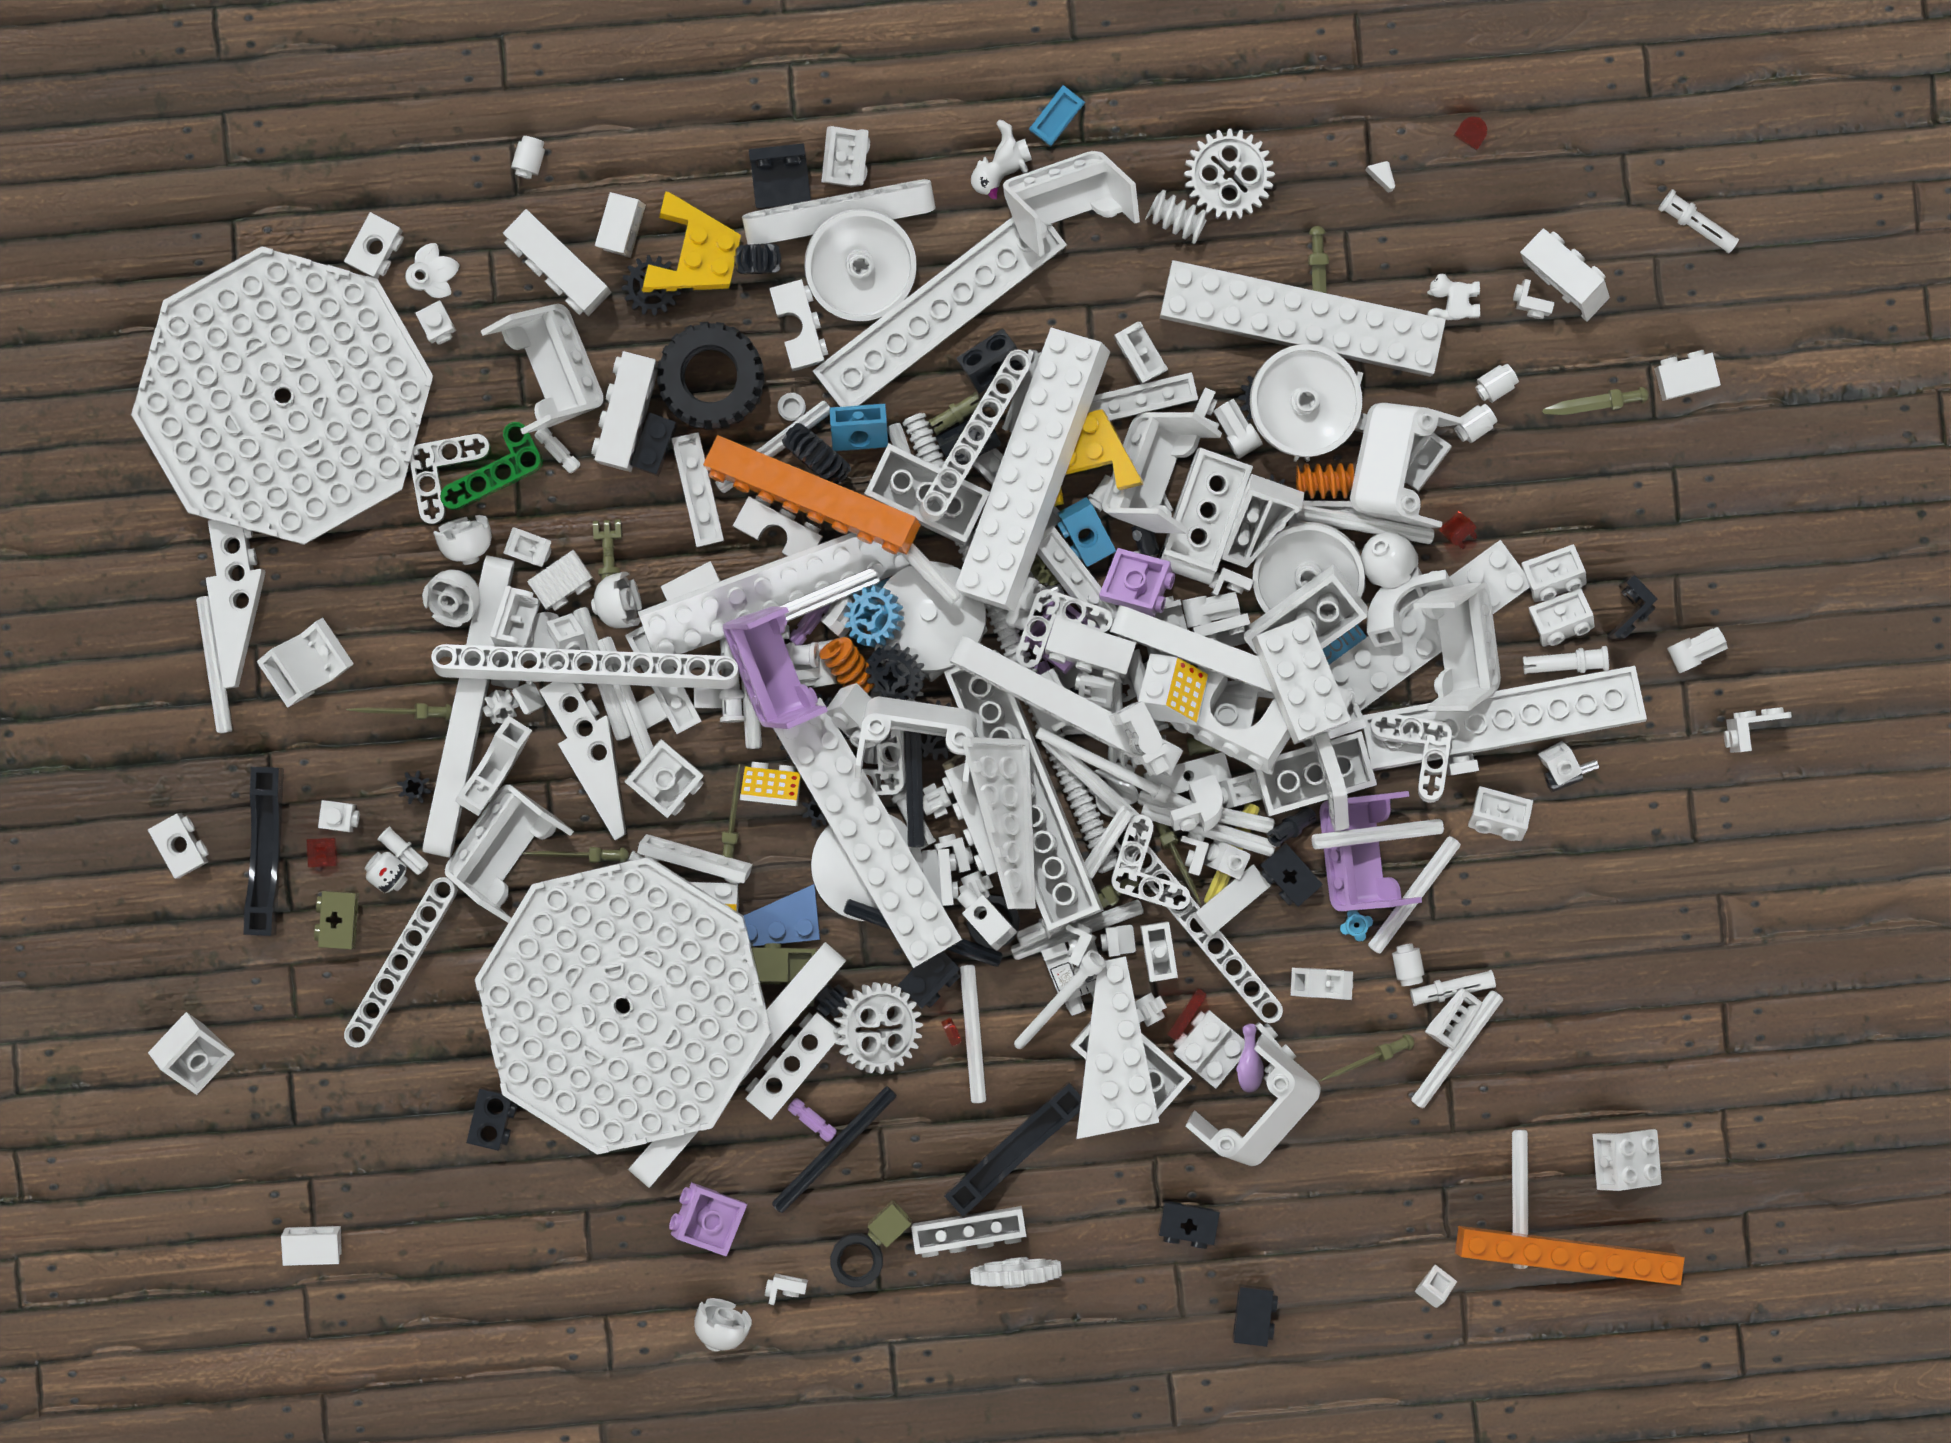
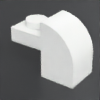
(1206, 806)
(1322, 983)

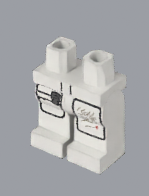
(1143, 737)
(1062, 972)

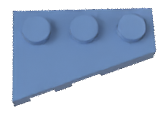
(785, 920)

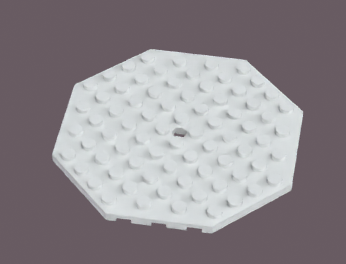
(214, 383)
(690, 994)

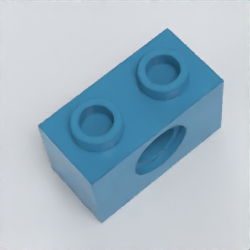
(858, 427)
(1097, 543)

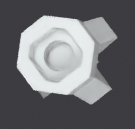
(835, 618)

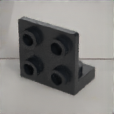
(779, 175)
(1633, 592)

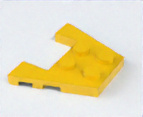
(705, 254)
(1101, 446)

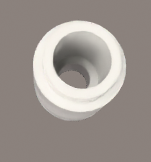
(528, 157)
(1496, 383)
(1476, 423)
(1408, 965)

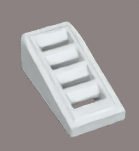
(1442, 1020)

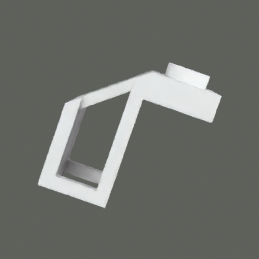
(305, 663)

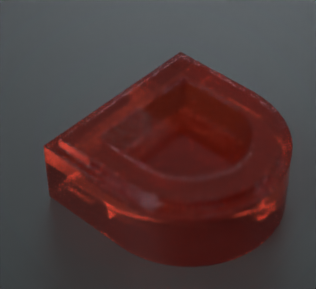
(1472, 132)
(952, 1032)

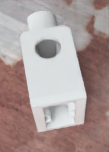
(994, 926)

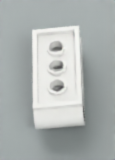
(1202, 559)

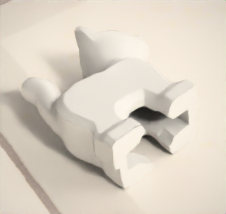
(1458, 298)
(1019, 618)

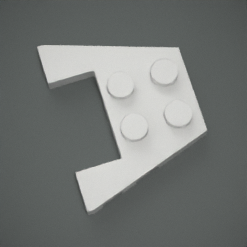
(1237, 708)

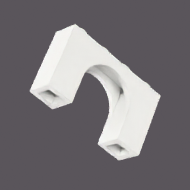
(1256, 745)

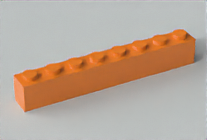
(811, 495)
(1569, 1255)

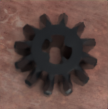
(757, 259)

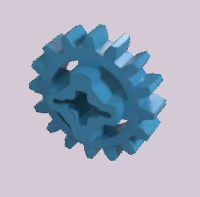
(875, 617)

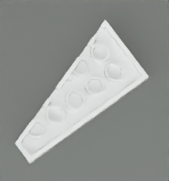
(1004, 794)
(1116, 1074)

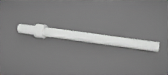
(1162, 792)

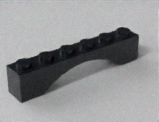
(263, 880)
(1014, 1149)

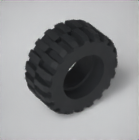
(703, 338)

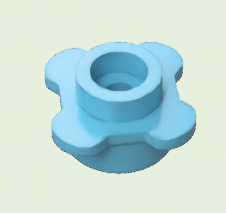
(1364, 923)

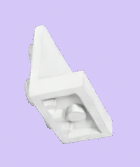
(1627, 1160)

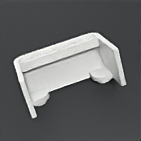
(1067, 190)
(557, 362)
(1154, 446)
(1385, 460)
(1466, 644)
(889, 713)
(496, 845)
(1295, 1095)

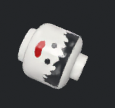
(386, 872)

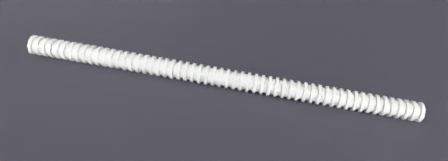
(1010, 641)

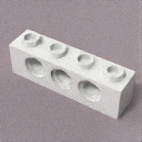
(769, 1102)

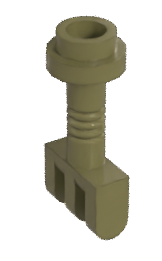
(607, 537)

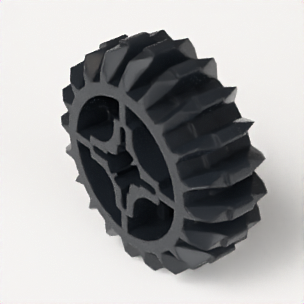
(816, 454)

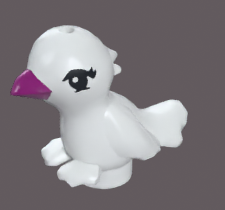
(1007, 159)

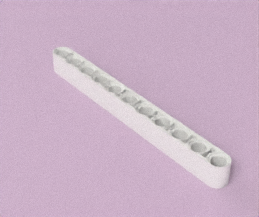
(574, 658)
(465, 716)
(781, 1016)

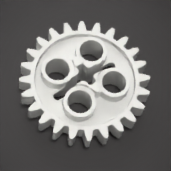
(1247, 157)
(877, 1002)
(1015, 1272)

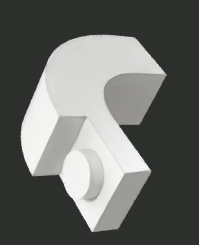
(1391, 605)
(494, 766)

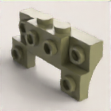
(779, 964)

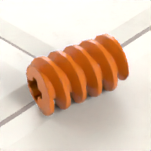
(1325, 480)
(846, 663)

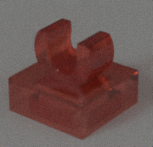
(1458, 529)
(321, 852)

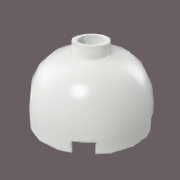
(464, 539)
(1389, 560)
(452, 597)
(617, 601)
(720, 1325)

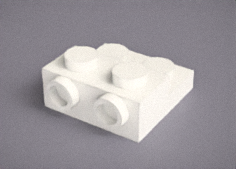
(665, 779)
(1210, 1048)

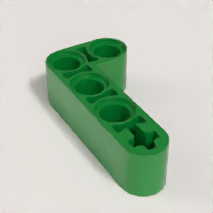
(489, 472)

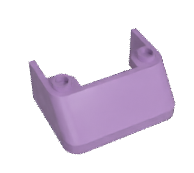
(768, 669)
(1356, 870)

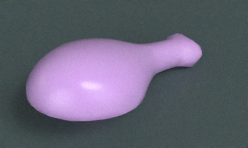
(1250, 1065)

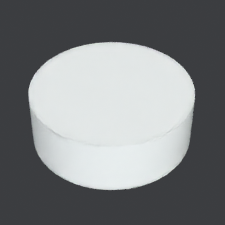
(791, 406)

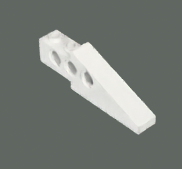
(230, 623)
(596, 776)

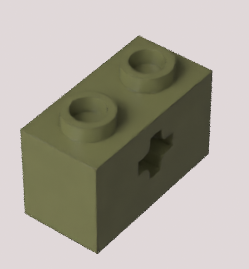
(347, 908)
(888, 1224)

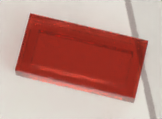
(1187, 1014)

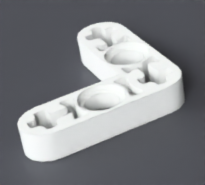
(437, 460)
(1058, 611)
(1430, 746)
(887, 767)
(1335, 783)
(1134, 868)

